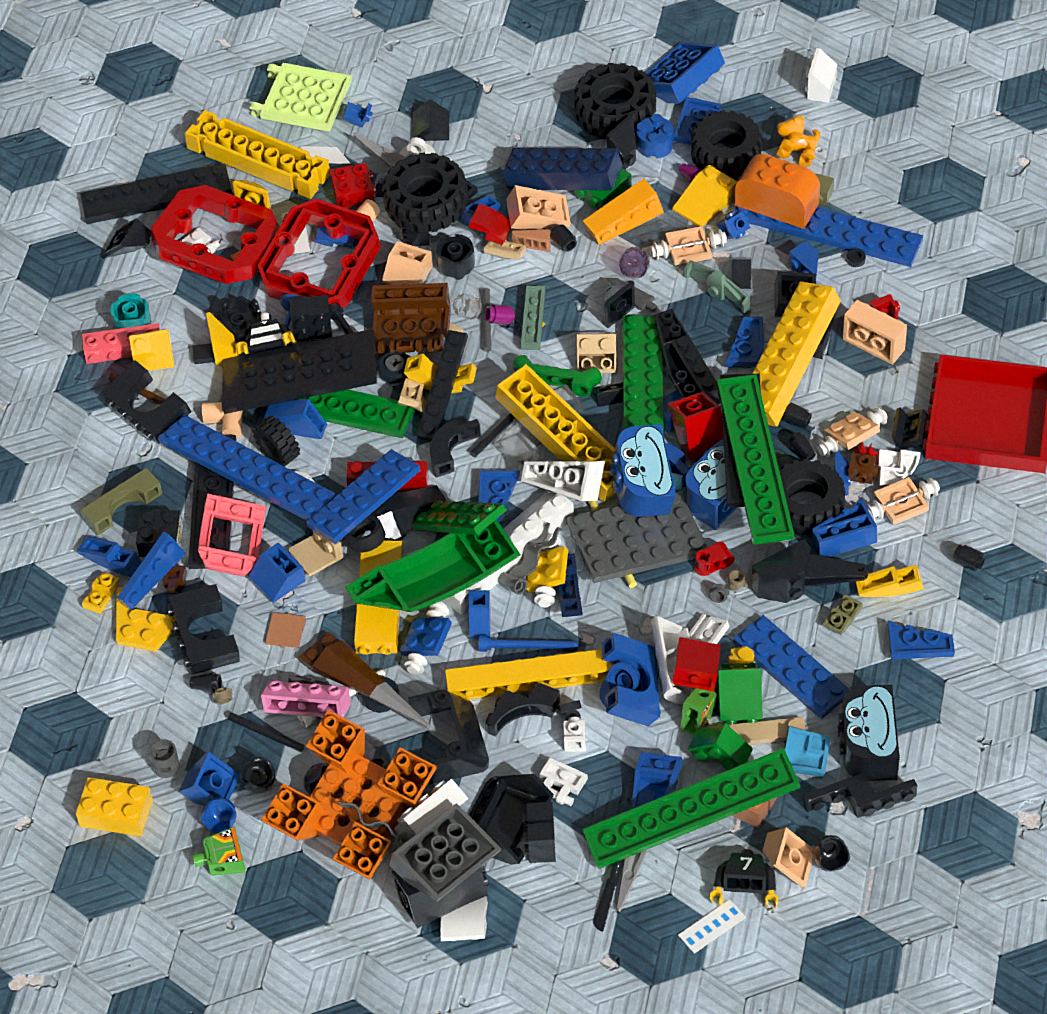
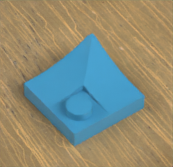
(807, 751)

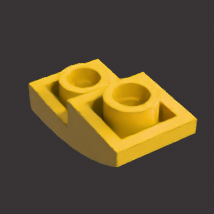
(101, 593)

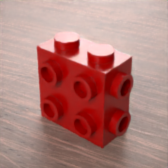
(352, 185)

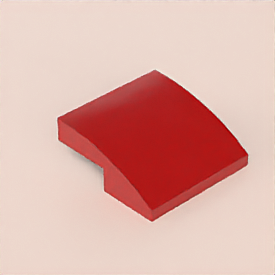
(491, 222)

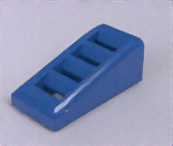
(470, 209)

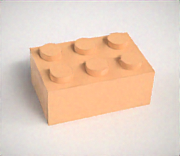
(874, 332)

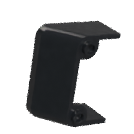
(463, 756)

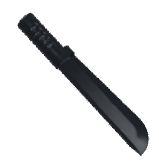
(605, 902)

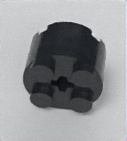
(455, 256)

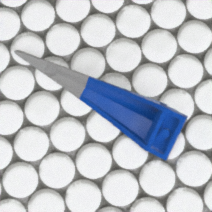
(654, 778)

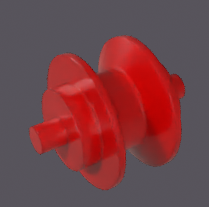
(865, 450)

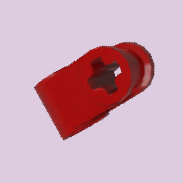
(713, 559)

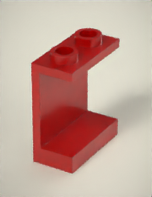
(696, 664)

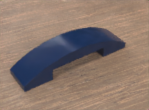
(569, 591)

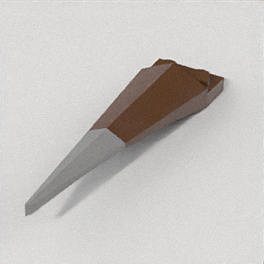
(341, 664)

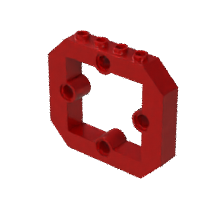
(337, 222)
(196, 258)

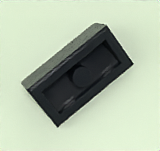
(609, 394)

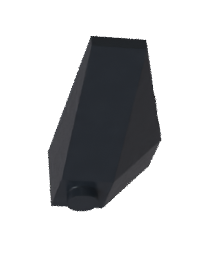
(403, 508)

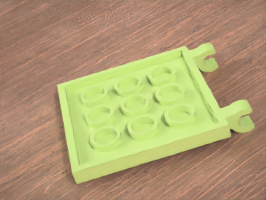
(303, 96)

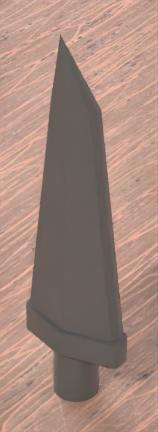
(642, 299)

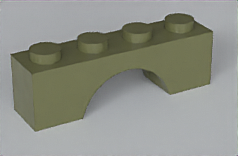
(141, 488)

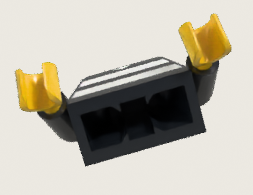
(265, 336)
(745, 874)

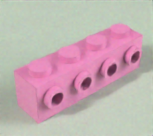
(305, 699)

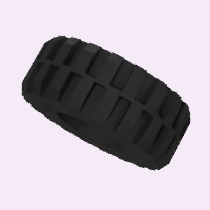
(613, 82)
(427, 212)

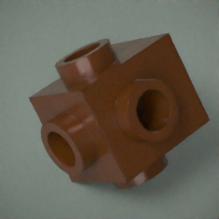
(863, 468)

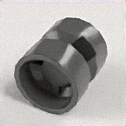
(164, 758)

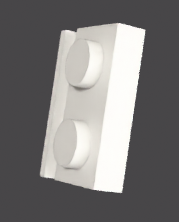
(709, 629)

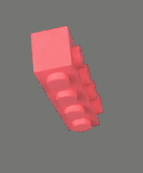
(112, 343)

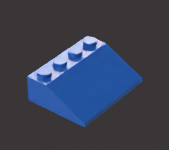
(684, 70)

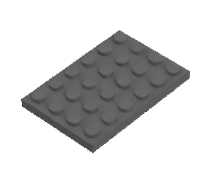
(624, 544)

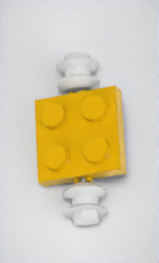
(549, 573)

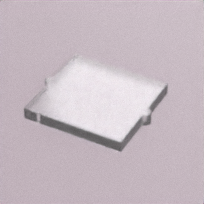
(673, 222)

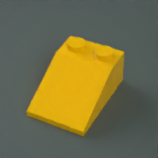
(706, 196)

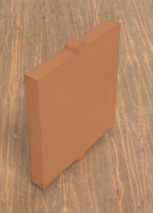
(285, 630)

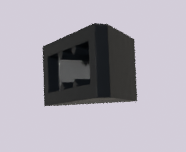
(741, 272)

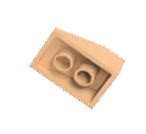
(536, 209)

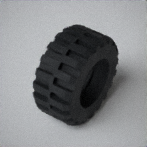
(725, 128)
(817, 479)

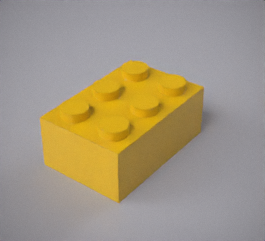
(114, 806)

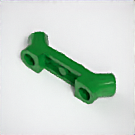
(579, 382)

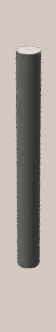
(486, 324)

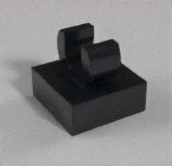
(569, 708)

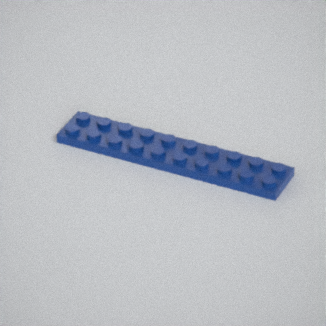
(848, 234)
(246, 467)

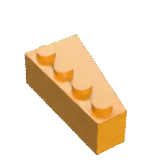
(624, 212)

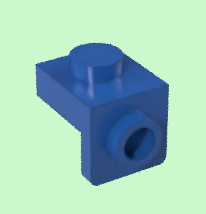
(357, 114)

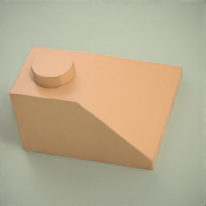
(789, 854)

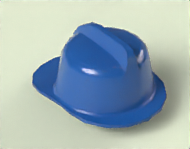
(621, 675)

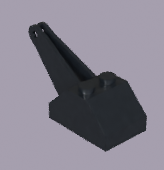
(791, 570)

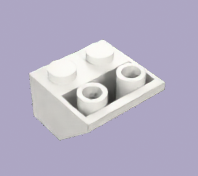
(820, 77)

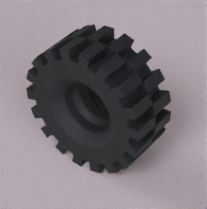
(276, 441)

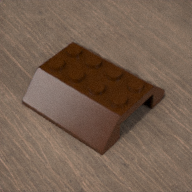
(411, 317)

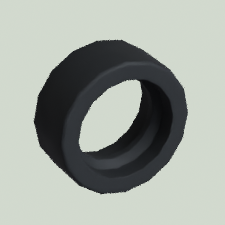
(370, 541)

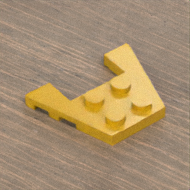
(141, 627)

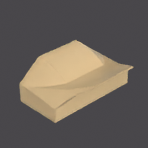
(412, 395)

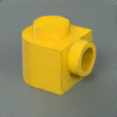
(741, 655)

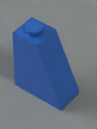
(299, 417)

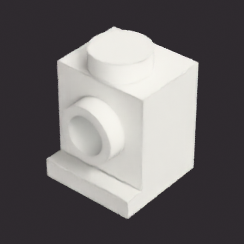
(574, 734)

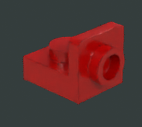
(887, 305)

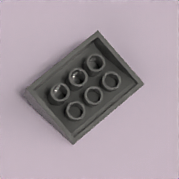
(444, 853)

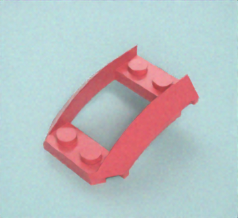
(234, 511)

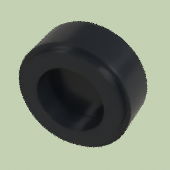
(855, 258)

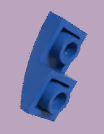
(323, 238)
(841, 466)

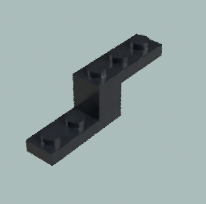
(860, 795)

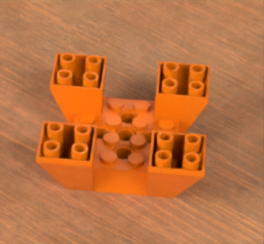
(392, 793)

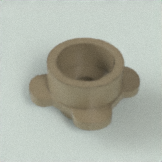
(737, 575)
(222, 695)

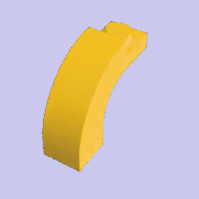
(422, 370)

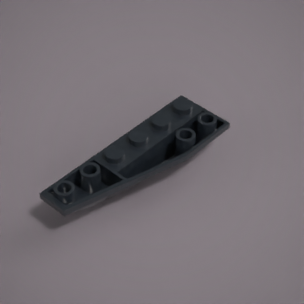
(682, 359)

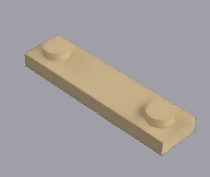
(767, 731)

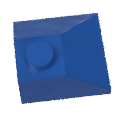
(209, 780)

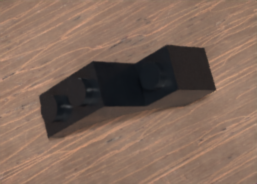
(510, 706)

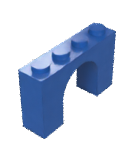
(628, 704)

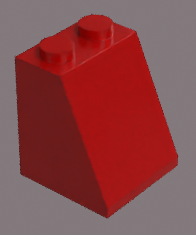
(696, 424)

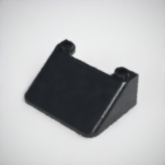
(501, 810)

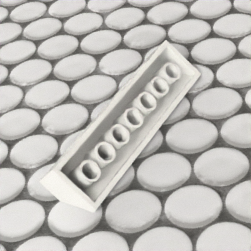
(524, 528)

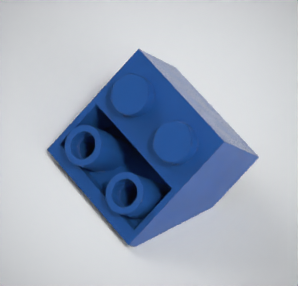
(277, 572)

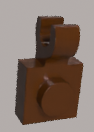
(174, 579)

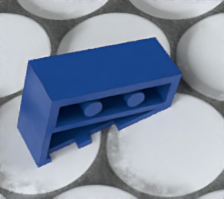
(845, 532)

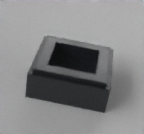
(203, 353)

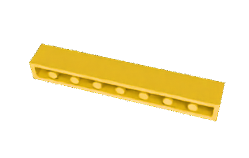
(522, 675)

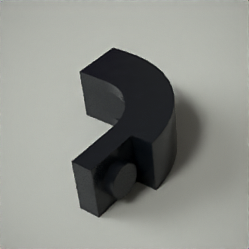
(446, 439)

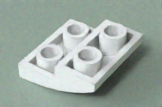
(465, 922)

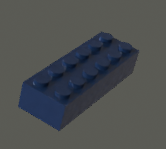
(563, 168)

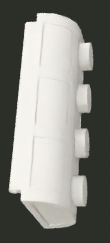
(666, 639)

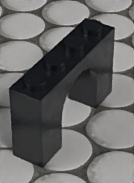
(125, 389)
(200, 654)

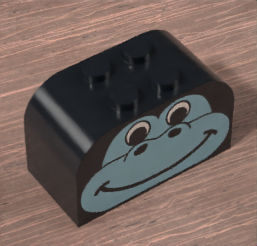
(869, 733)

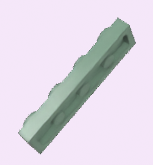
(533, 318)

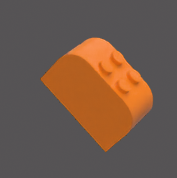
(778, 190)

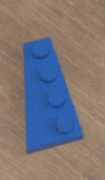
(152, 569)

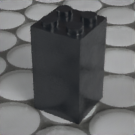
(425, 910)

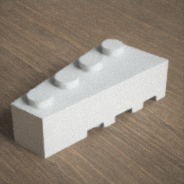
(570, 478)

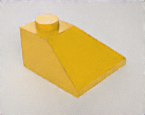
(252, 192)
(222, 340)
(152, 349)

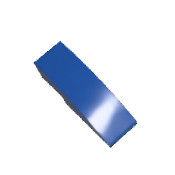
(110, 555)

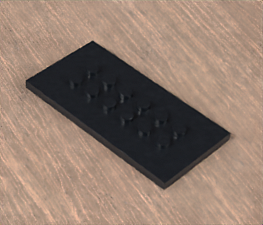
(299, 371)

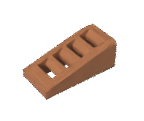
(533, 239)

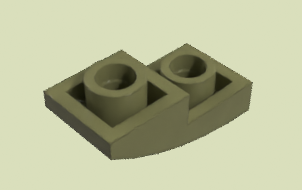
(843, 614)

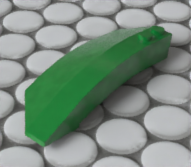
(435, 571)

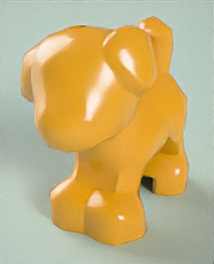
(794, 139)

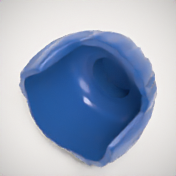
(218, 815)

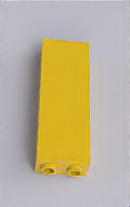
(375, 626)

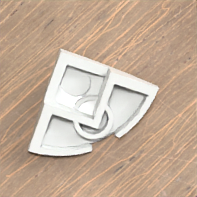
(895, 465)

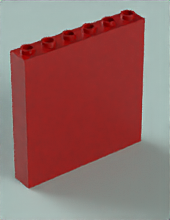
(988, 414)

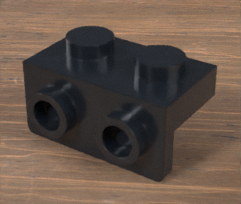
(909, 428)

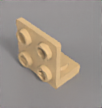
(316, 553)

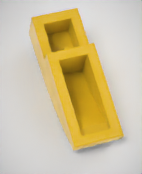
(891, 582)

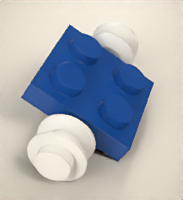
(426, 638)

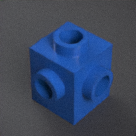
(734, 224)

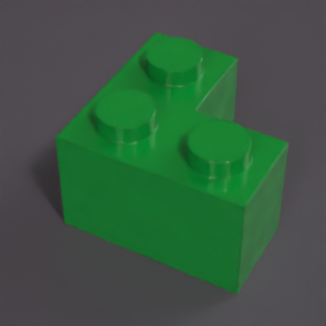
(722, 744)

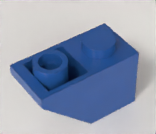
(804, 258)
(479, 613)

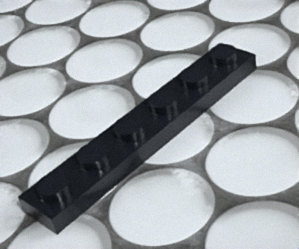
(442, 384)

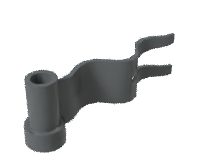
(515, 578)
(399, 839)

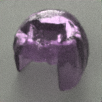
(634, 262)

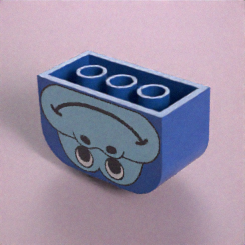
(642, 472)
(707, 488)

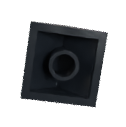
(431, 122)

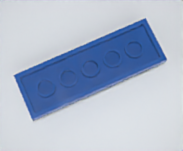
(363, 496)
(792, 666)

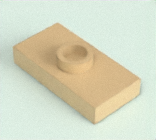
(508, 250)

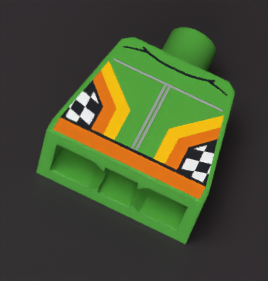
(698, 702)
(221, 854)

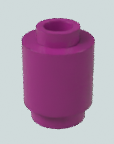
(499, 314)

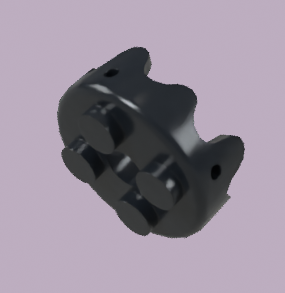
(239, 309)

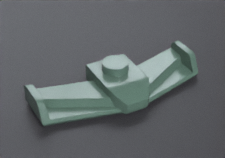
(718, 284)

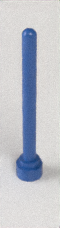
(487, 643)

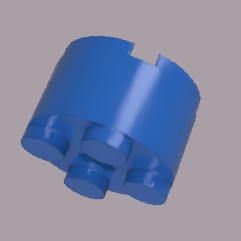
(655, 136)

